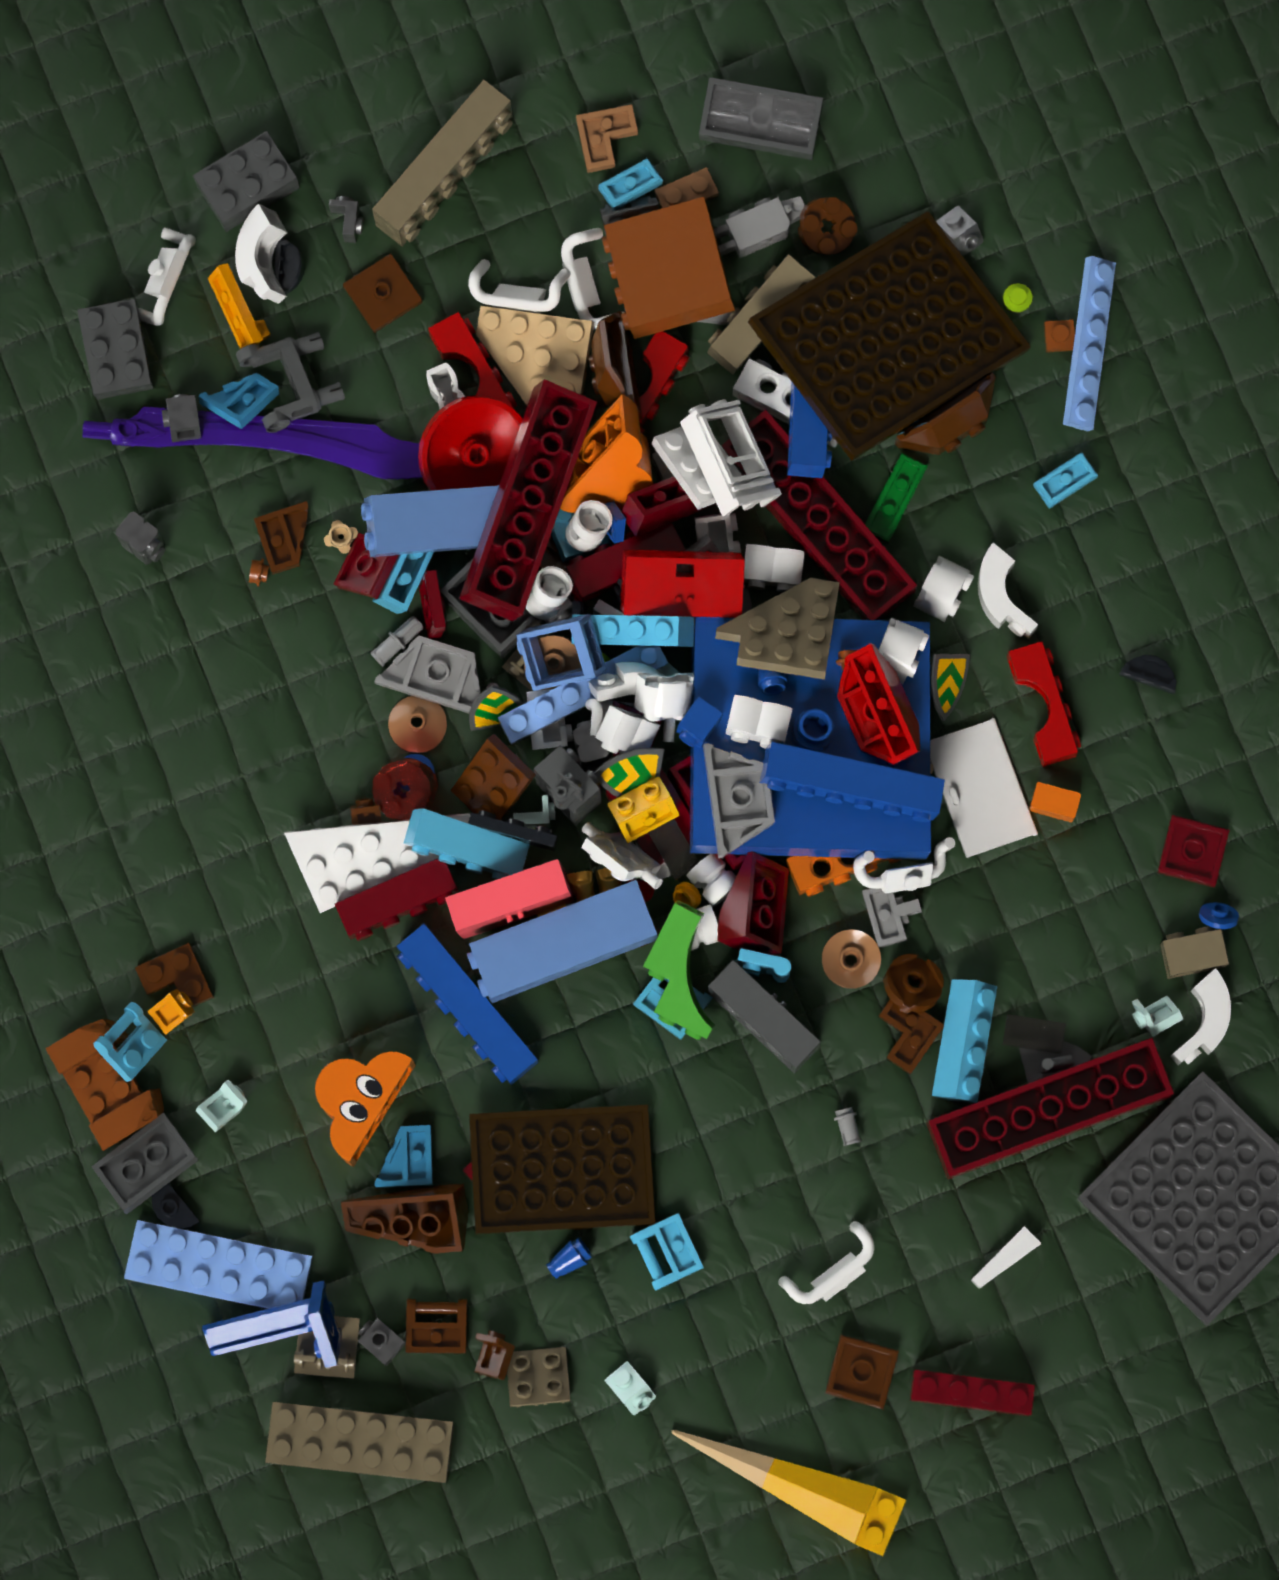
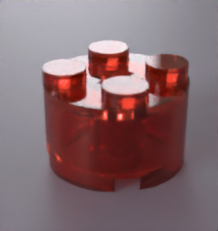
(400, 773)

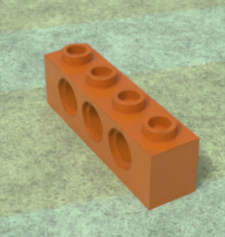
(810, 883)

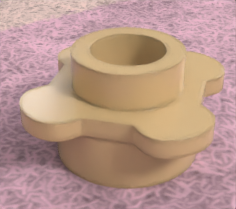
(338, 528)

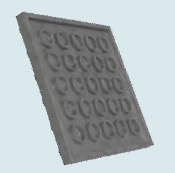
(1195, 1198)

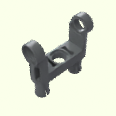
(308, 399)

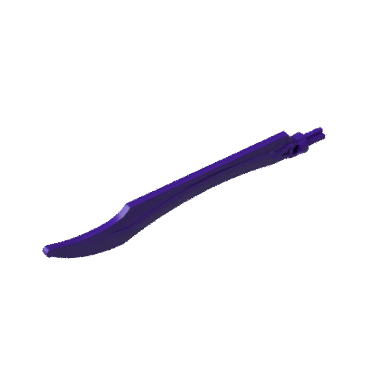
(343, 443)

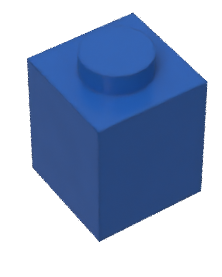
(699, 723)

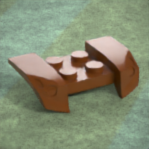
(108, 1101)

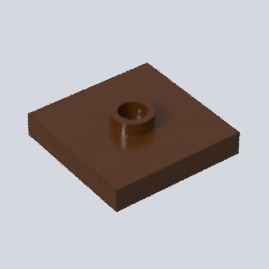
(382, 293)
(861, 1372)

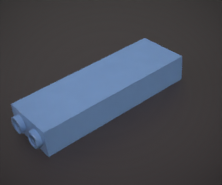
(426, 520)
(562, 942)

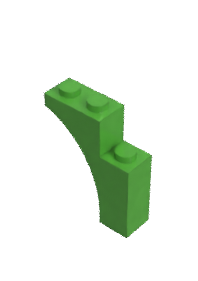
(671, 960)

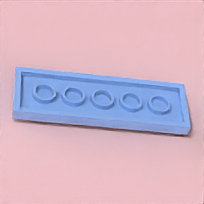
(216, 1266)

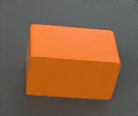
(1055, 802)

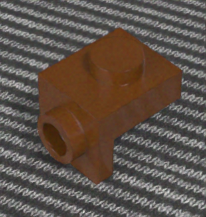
(365, 812)
(494, 1355)

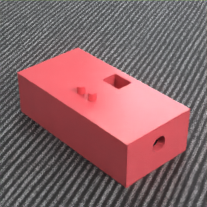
(509, 899)

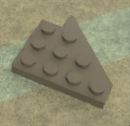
(787, 631)

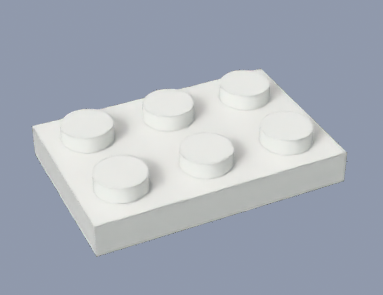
(681, 461)

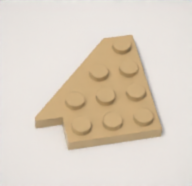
(536, 348)

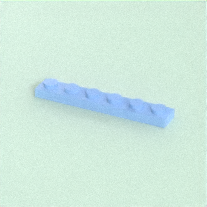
(1089, 343)
(568, 697)

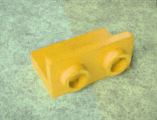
(643, 809)

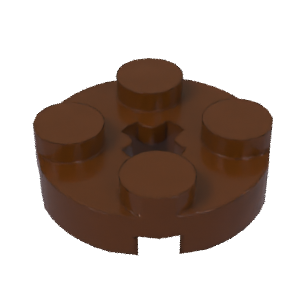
(811, 222)
(907, 997)

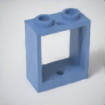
(585, 643)

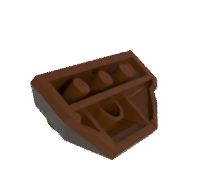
(614, 362)
(951, 422)

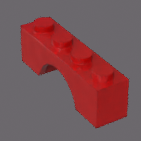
(455, 342)
(664, 358)
(1032, 668)

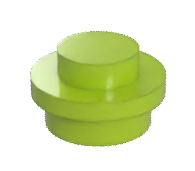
(1017, 297)

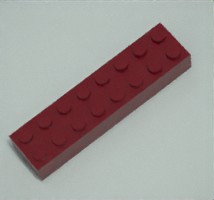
(528, 500)
(829, 530)
(1050, 1108)

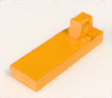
(244, 327)

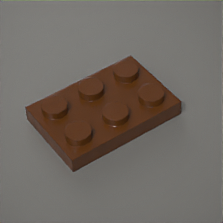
(493, 779)

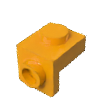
(172, 1010)

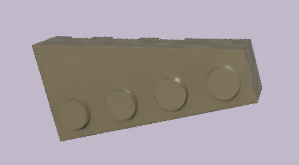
(738, 339)

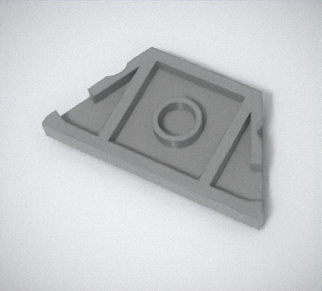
(434, 674)
(737, 798)

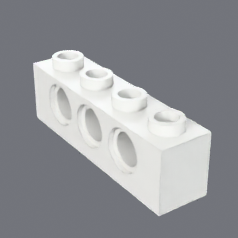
(748, 390)

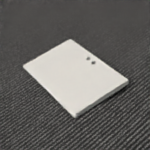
(984, 786)

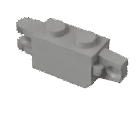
(759, 226)

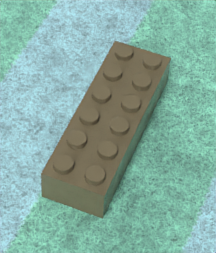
(443, 163)
(360, 1442)

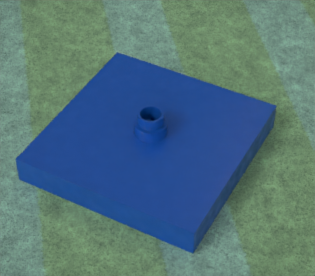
(818, 724)

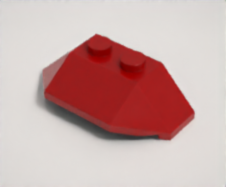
(878, 706)

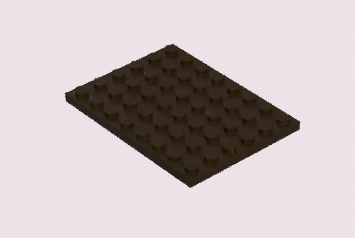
(889, 335)

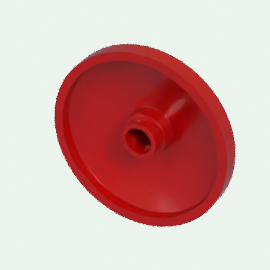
(468, 443)

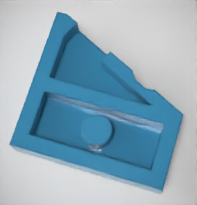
(241, 399)
(408, 1159)

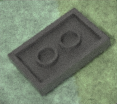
(144, 1163)

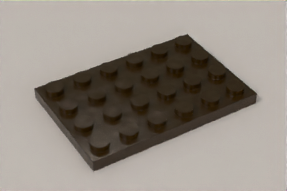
(561, 1169)

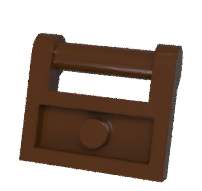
(436, 1337)

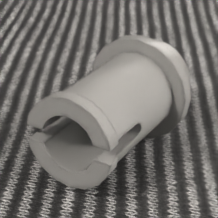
(848, 1126)

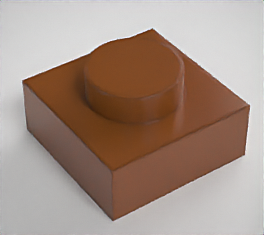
(1059, 335)

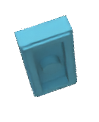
(630, 184)
(1065, 480)

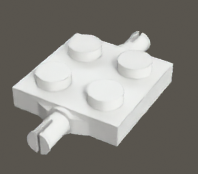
(621, 858)

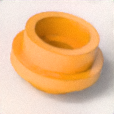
(687, 894)

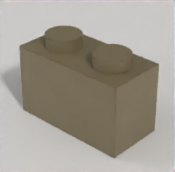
(1194, 952)

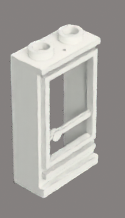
(728, 491)

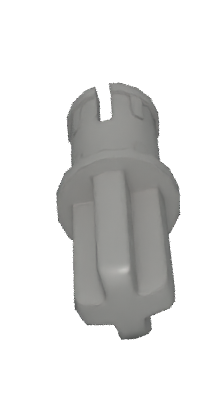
(397, 640)

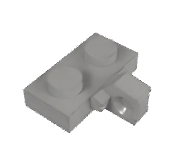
(888, 915)

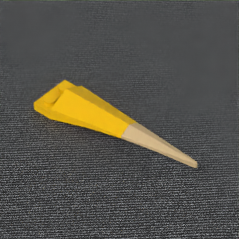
(843, 1505)

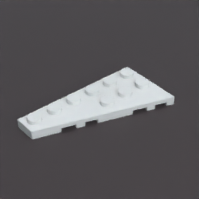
(354, 857)

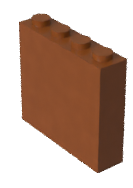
(667, 268)

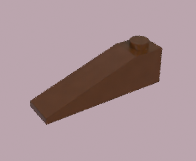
(419, 1217)

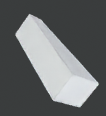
(1012, 1252)

